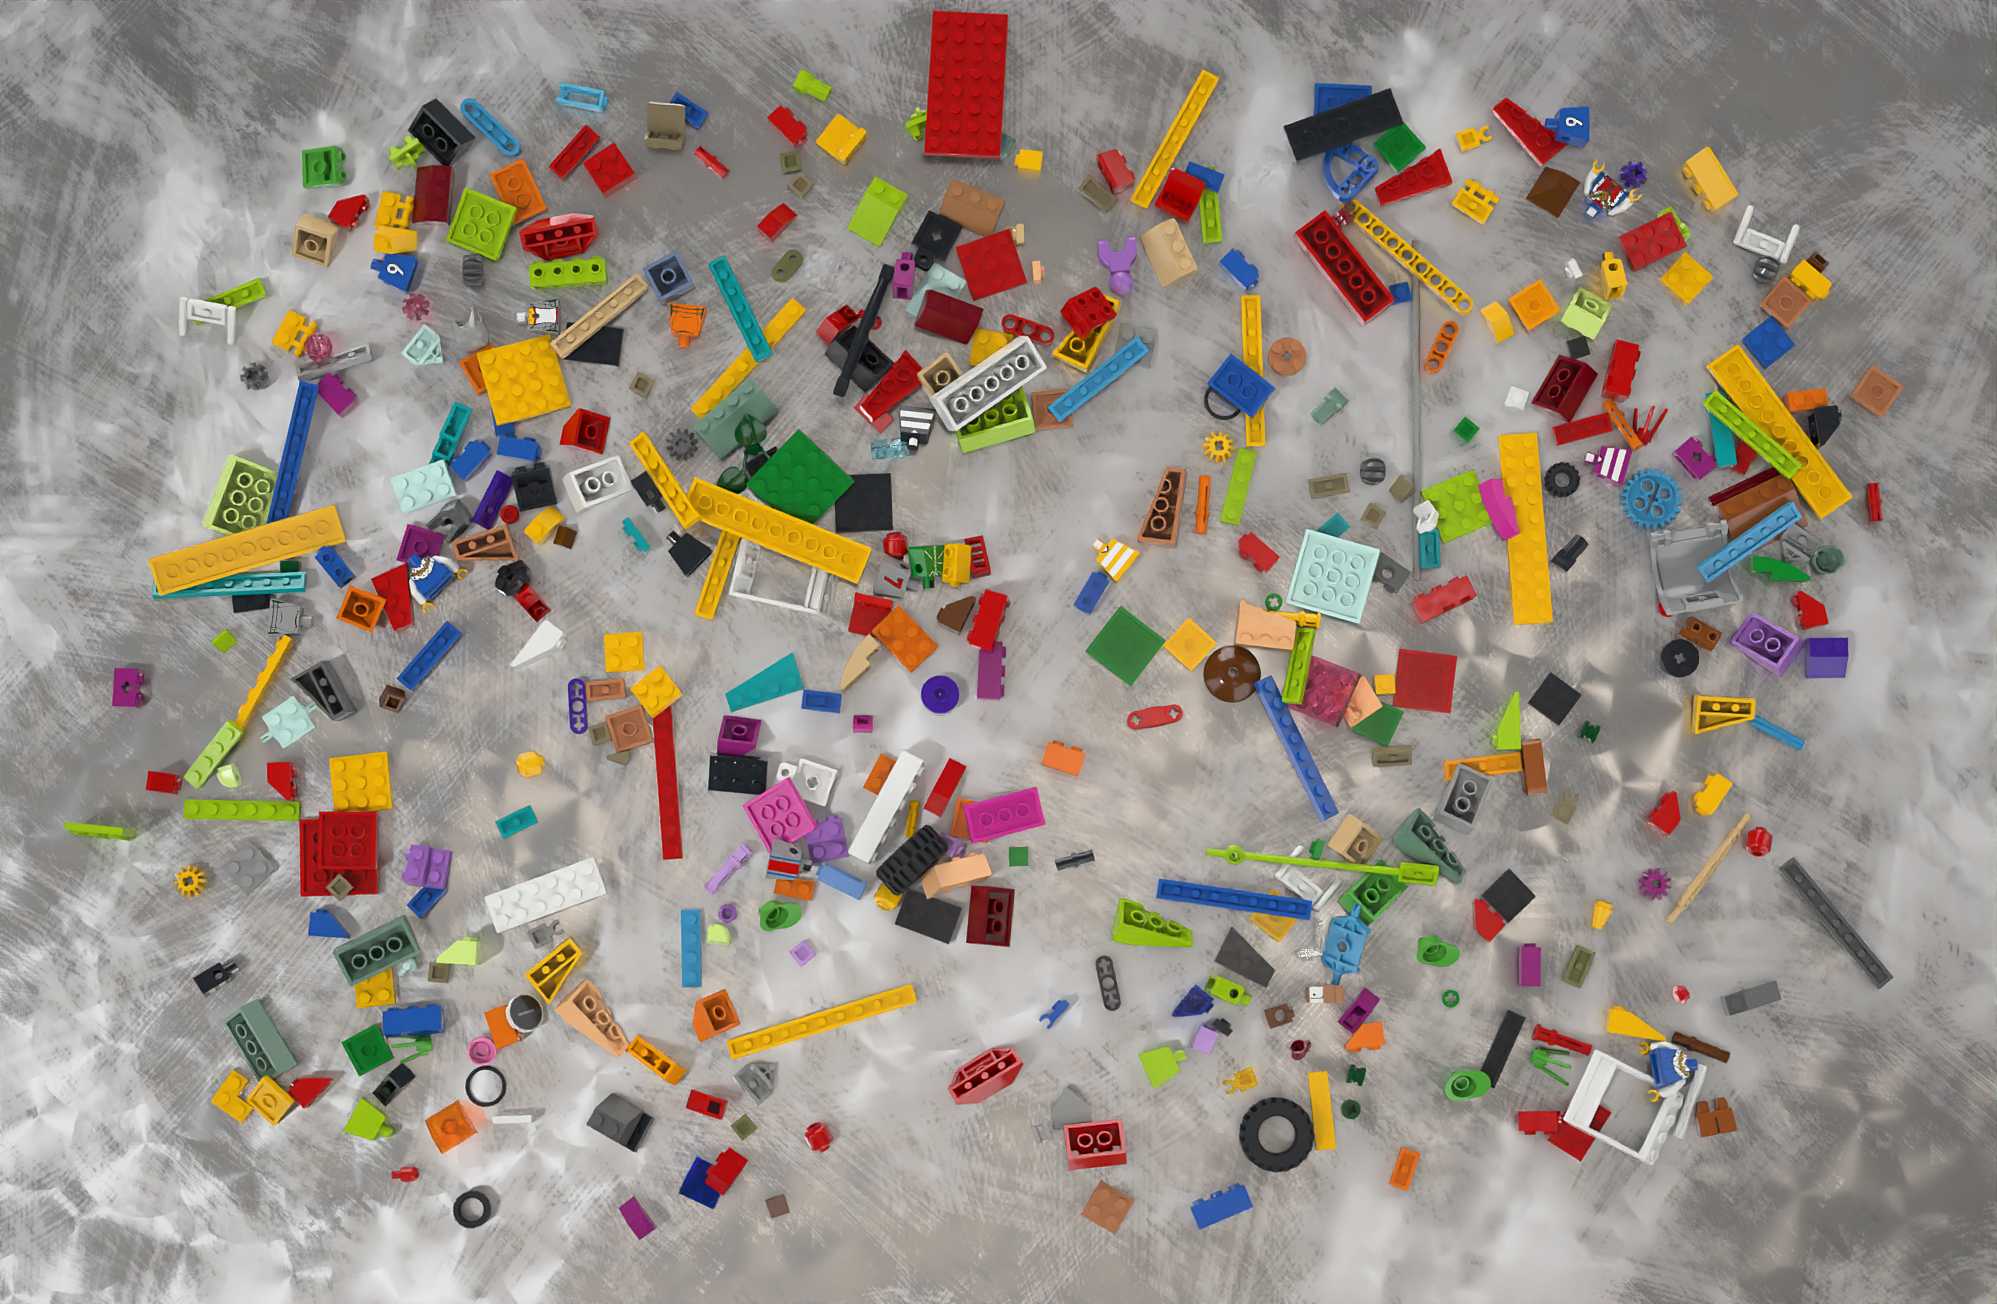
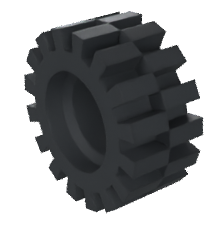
(1573, 479)

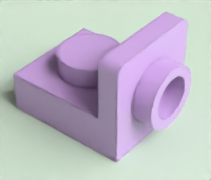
(956, 847)

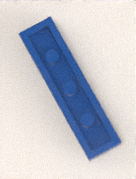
(429, 656)

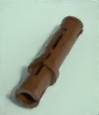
(1693, 1044)

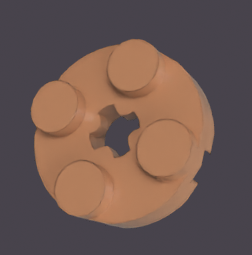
(1295, 363)

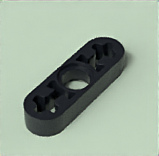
(1115, 987)

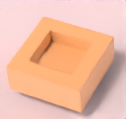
(1038, 272)

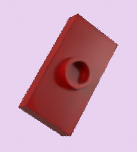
(1744, 457)

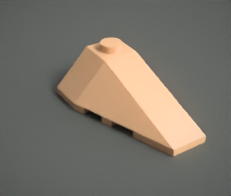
(588, 1014)

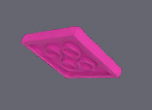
(780, 814)

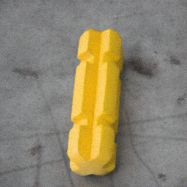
(912, 817)

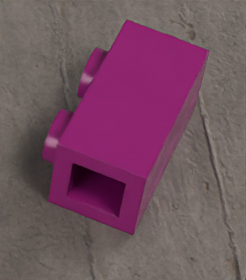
(1529, 965)

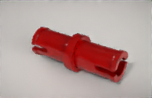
(711, 162)
(1875, 502)

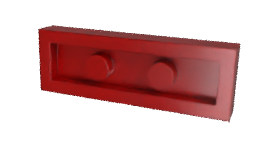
(574, 152)
(1582, 429)

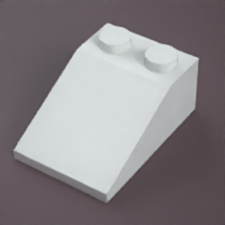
(597, 483)
(542, 644)

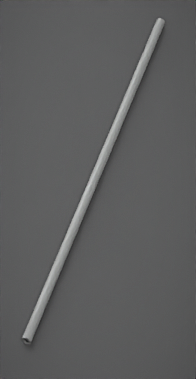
(1416, 410)

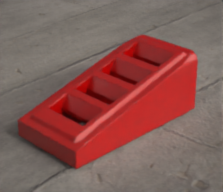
(981, 568)

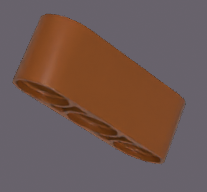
(1533, 767)

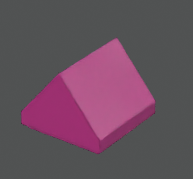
(862, 724)

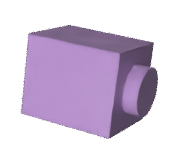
(1205, 1039)

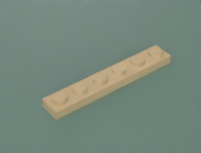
(599, 316)

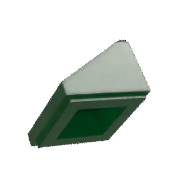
(290, 566)

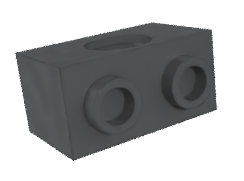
(1399, 573)

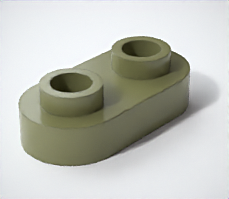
(787, 266)

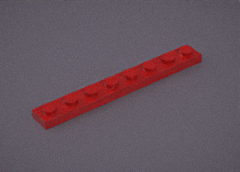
(667, 785)

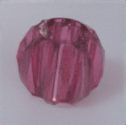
(412, 303)
(318, 347)

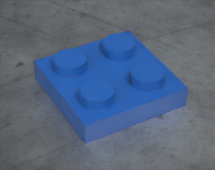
(1768, 342)

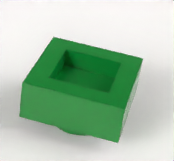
(1465, 430)
(1316, 848)
(1018, 856)

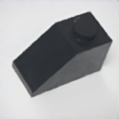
(393, 1084)

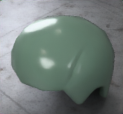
(1828, 559)

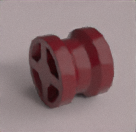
(1343, 217)

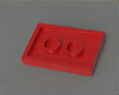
(1653, 241)
(1575, 1141)

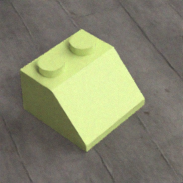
(1586, 313)
(462, 952)

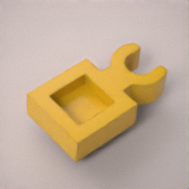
(1470, 138)

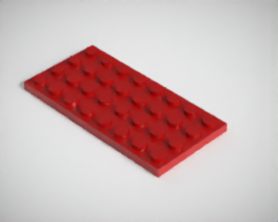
(966, 84)

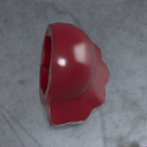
(1299, 1049)

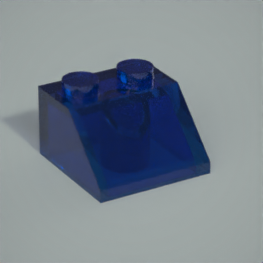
(1194, 1003)
(695, 1188)

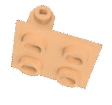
(1362, 703)

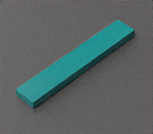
(740, 309)

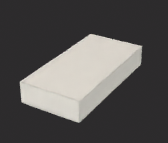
(513, 1119)

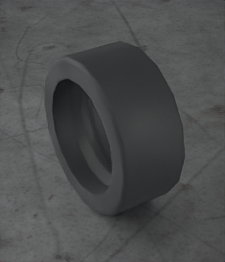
(486, 1211)

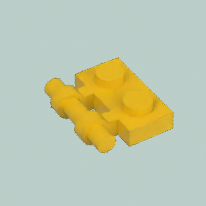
(1473, 206)
(389, 208)
(289, 331)

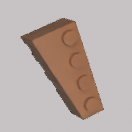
(1164, 516)

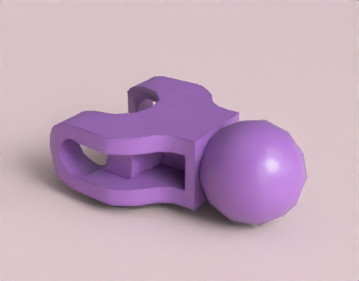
(1119, 264)

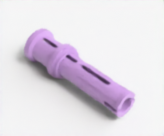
(734, 861)

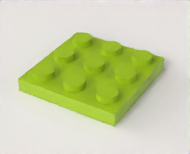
(481, 224)
(1458, 506)
(99, 831)

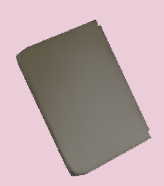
(1402, 489)
(620, 758)

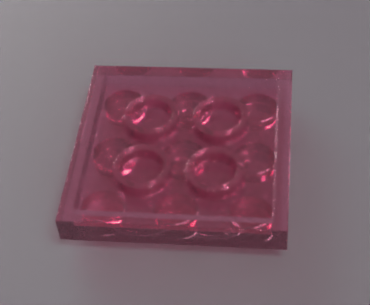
(1327, 691)

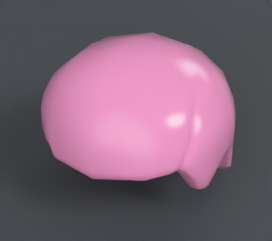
(481, 1050)

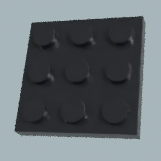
(865, 505)

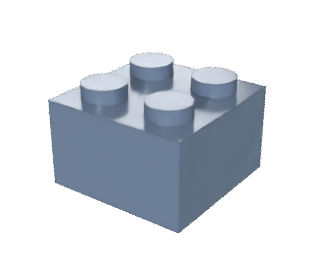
(669, 278)

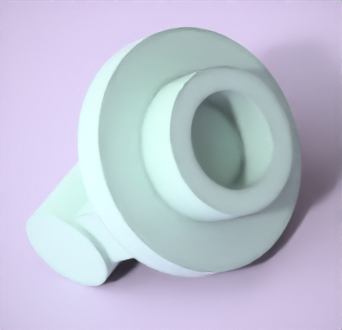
(409, 964)

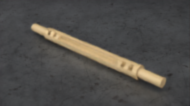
(1708, 869)

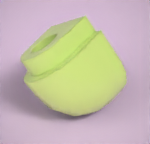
(229, 775)
(718, 935)

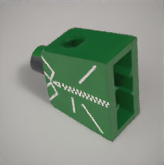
(927, 563)

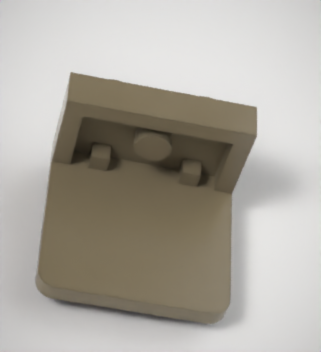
(665, 125)

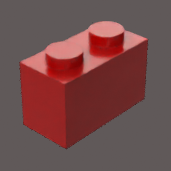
(726, 1170)

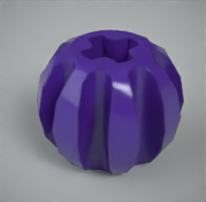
(1639, 172)

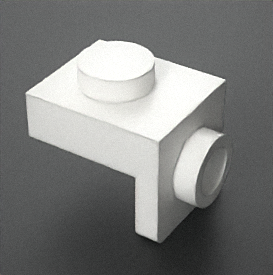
(1427, 517)

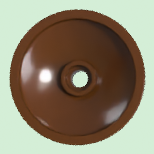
(1228, 687)

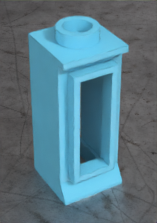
(585, 91)

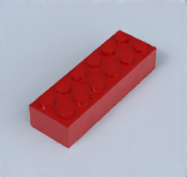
(1343, 268)

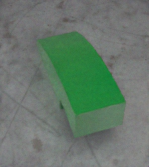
(1776, 570)

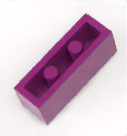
(990, 673)

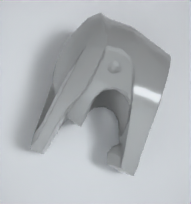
(473, 334)

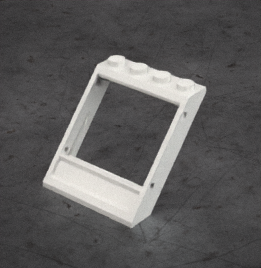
(819, 592)
(1591, 1092)

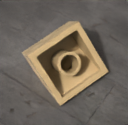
(315, 239)
(939, 374)
(1355, 841)

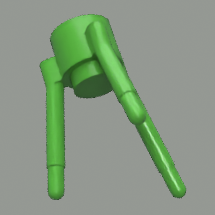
(423, 1043)
(1541, 1057)

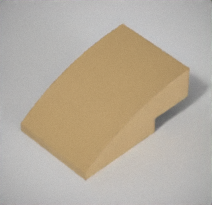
(858, 662)

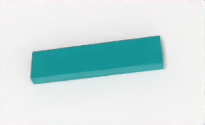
(1722, 440)

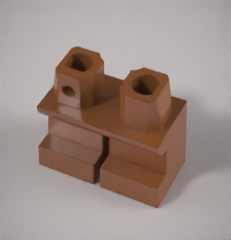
(1704, 634)
(1714, 1121)

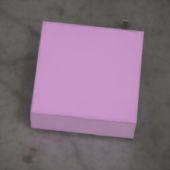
(802, 953)

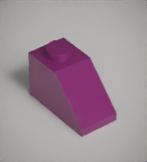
(1359, 1010)
(637, 1218)

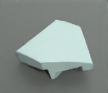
(424, 348)

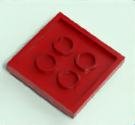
(991, 264)
(1424, 681)
(347, 840)

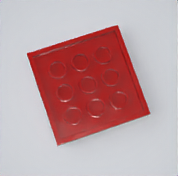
(314, 881)

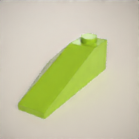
(1140, 927)

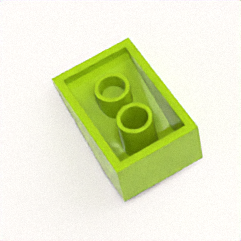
(877, 211)

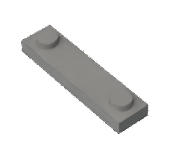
(334, 363)

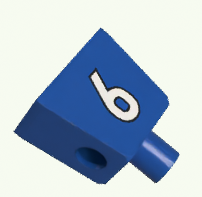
(1570, 126)
(396, 271)

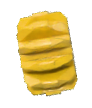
(1211, 447)
(189, 873)

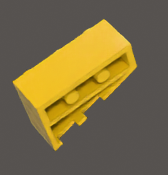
(1718, 711)
(553, 968)

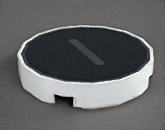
(524, 1013)

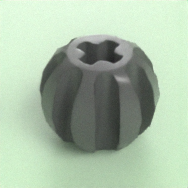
(1765, 269)
(248, 376)
(1372, 471)

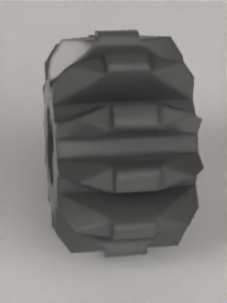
(472, 269)
(682, 437)

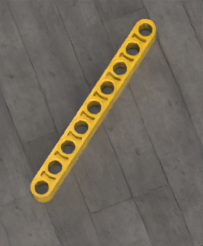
(1411, 264)

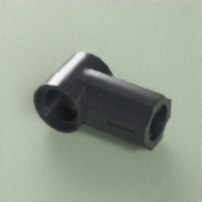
(1567, 557)

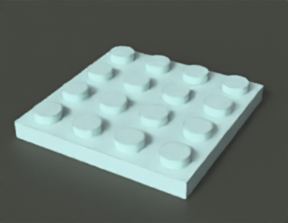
(1333, 576)

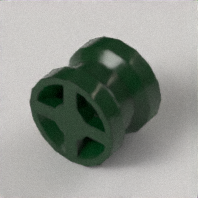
(1589, 731)
(1356, 1075)
(1348, 1107)

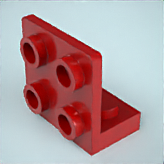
(868, 613)

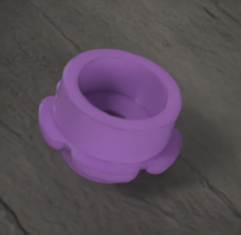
(727, 918)

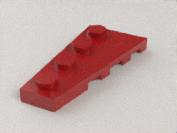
(1528, 131)
(1421, 178)
(893, 387)

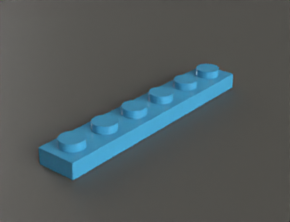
(1098, 379)
(1748, 541)

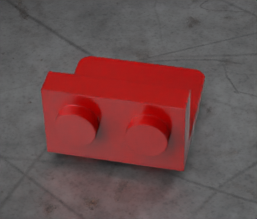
(1180, 194)
(1087, 312)

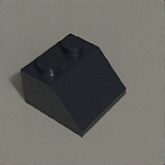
(1823, 423)

